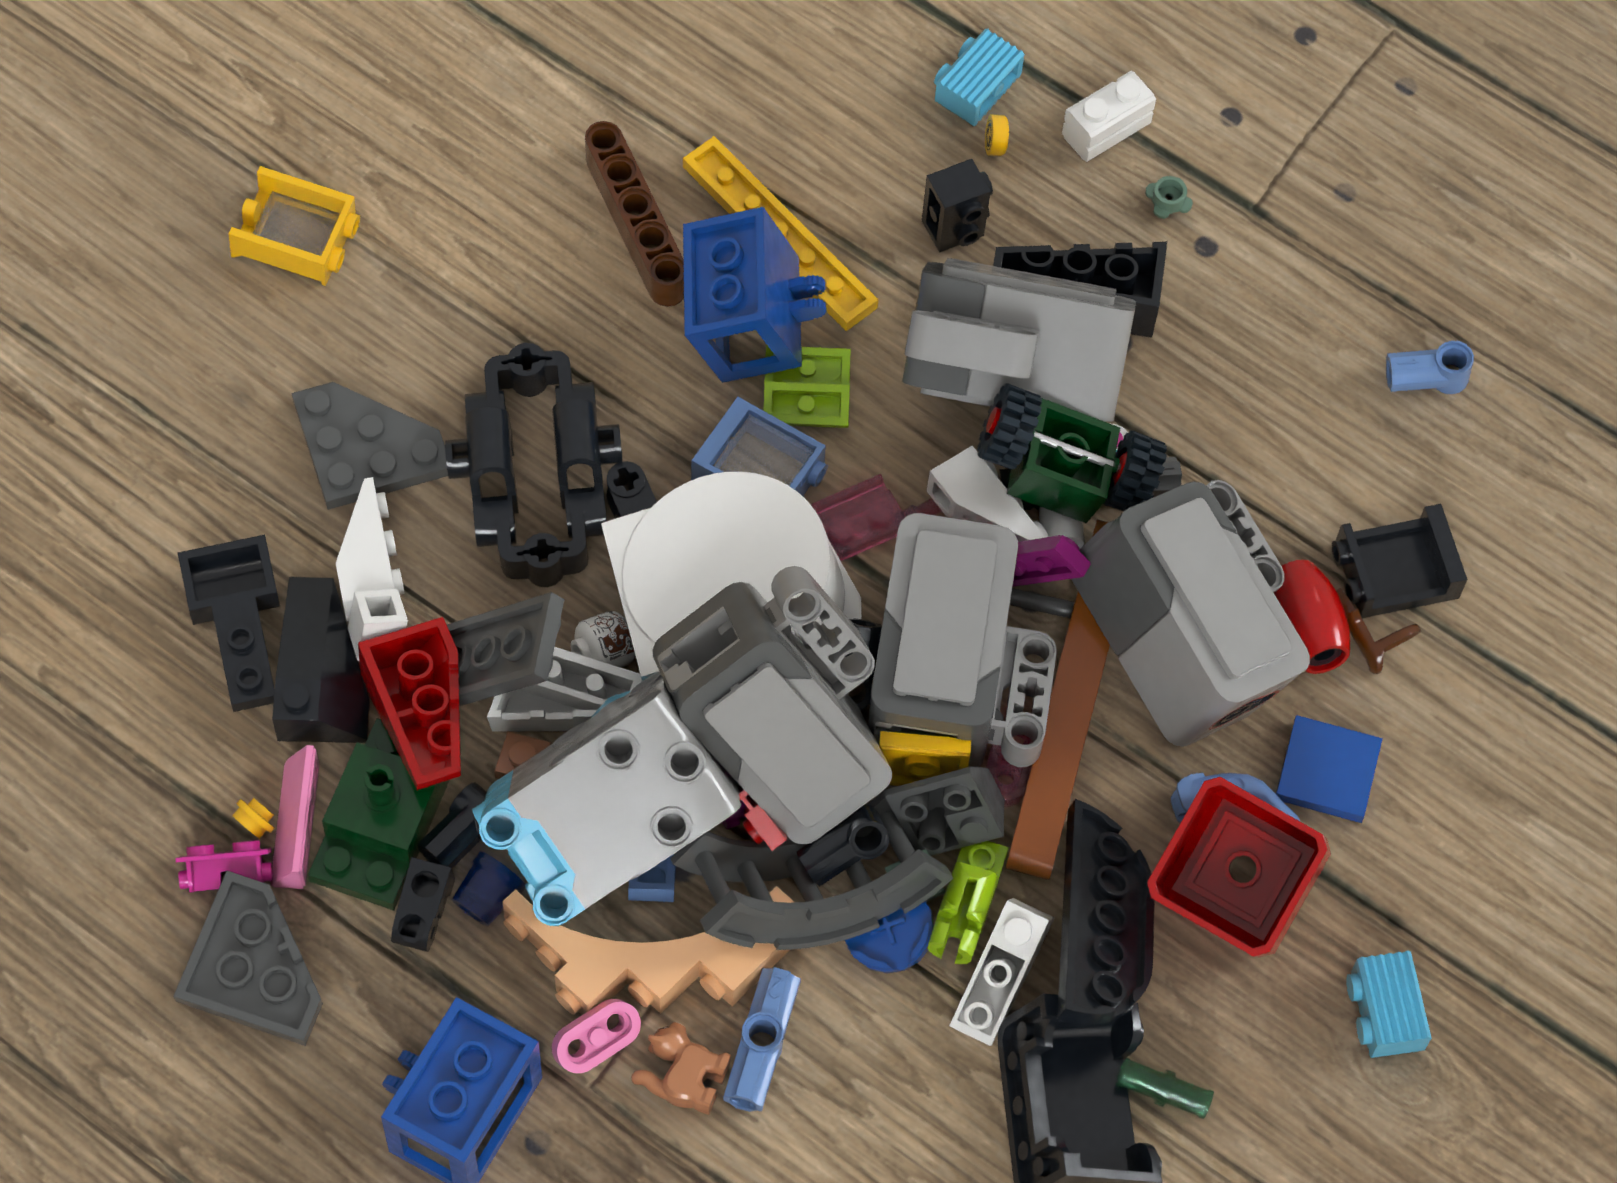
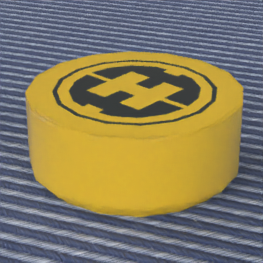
(996, 135)

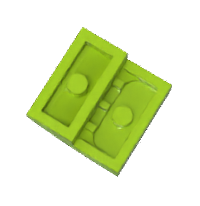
(811, 393)

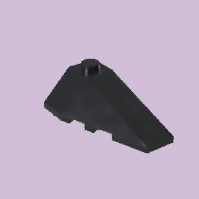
(317, 673)

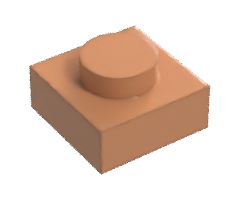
(517, 750)

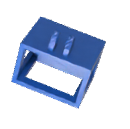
(744, 280)
(459, 1091)

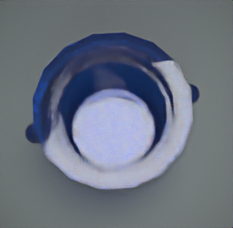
(485, 888)

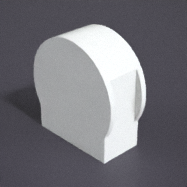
(707, 538)

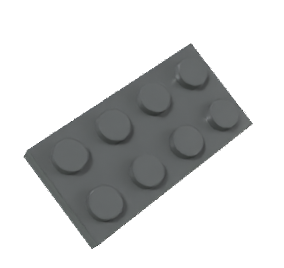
(506, 647)

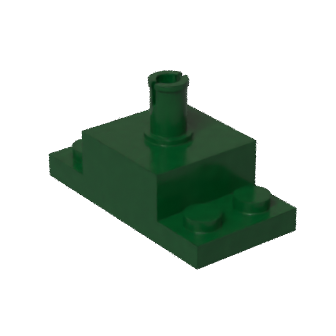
(374, 824)

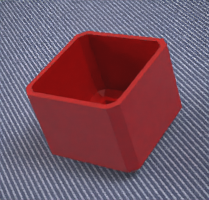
(1196, 865)

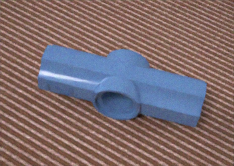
(754, 1063)

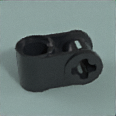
(639, 491)

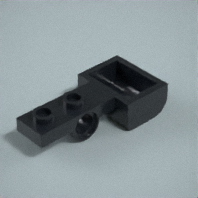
(230, 587)

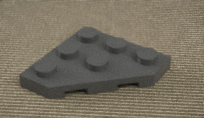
(364, 439)
(250, 965)

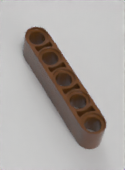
(630, 197)

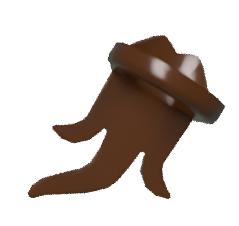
(1371, 650)

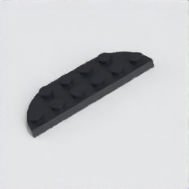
(1104, 921)

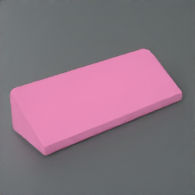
(295, 819)

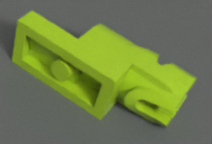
(968, 899)

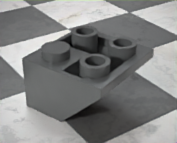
(949, 810)

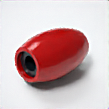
(1315, 614)

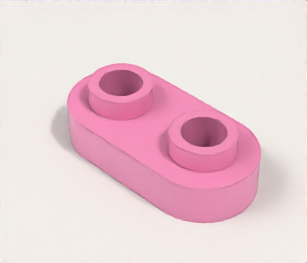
(595, 1038)

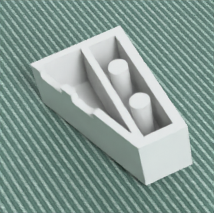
(568, 698)

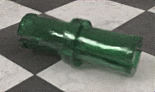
(1164, 1088)

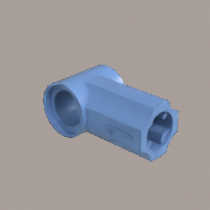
(1427, 368)

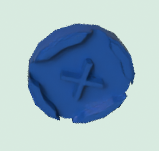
(897, 942)

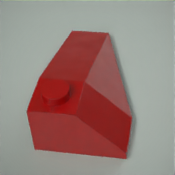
(416, 694)

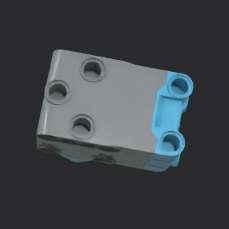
(606, 802)

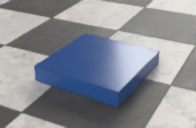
(1328, 769)

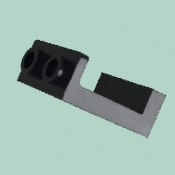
(1400, 564)

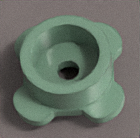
(1171, 187)

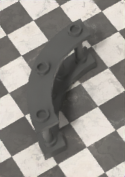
(817, 920)

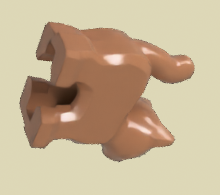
(691, 1066)

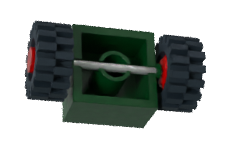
(1068, 457)

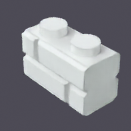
(1108, 116)

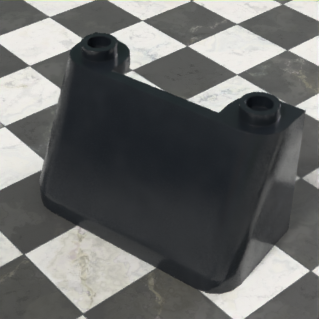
(1064, 1099)

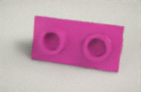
(205, 866)

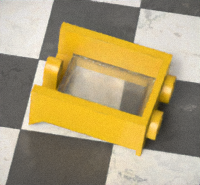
(295, 226)

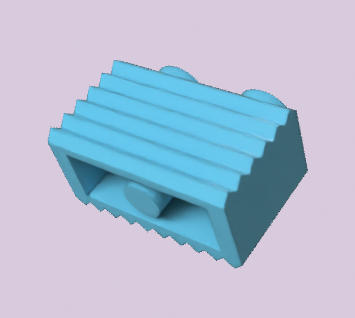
(978, 76)
(1389, 1004)

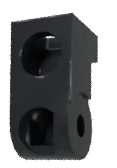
(421, 904)

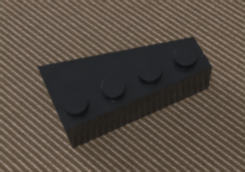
(1129, 270)

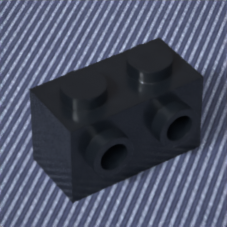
(956, 205)

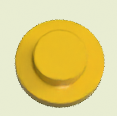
(254, 817)

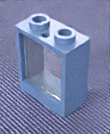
(763, 445)

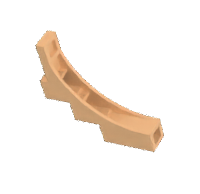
(656, 971)

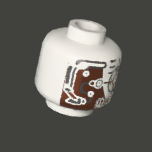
(604, 639)

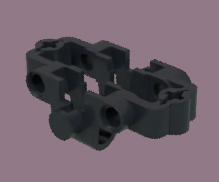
(490, 449)

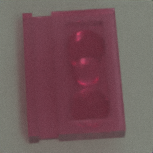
(859, 517)

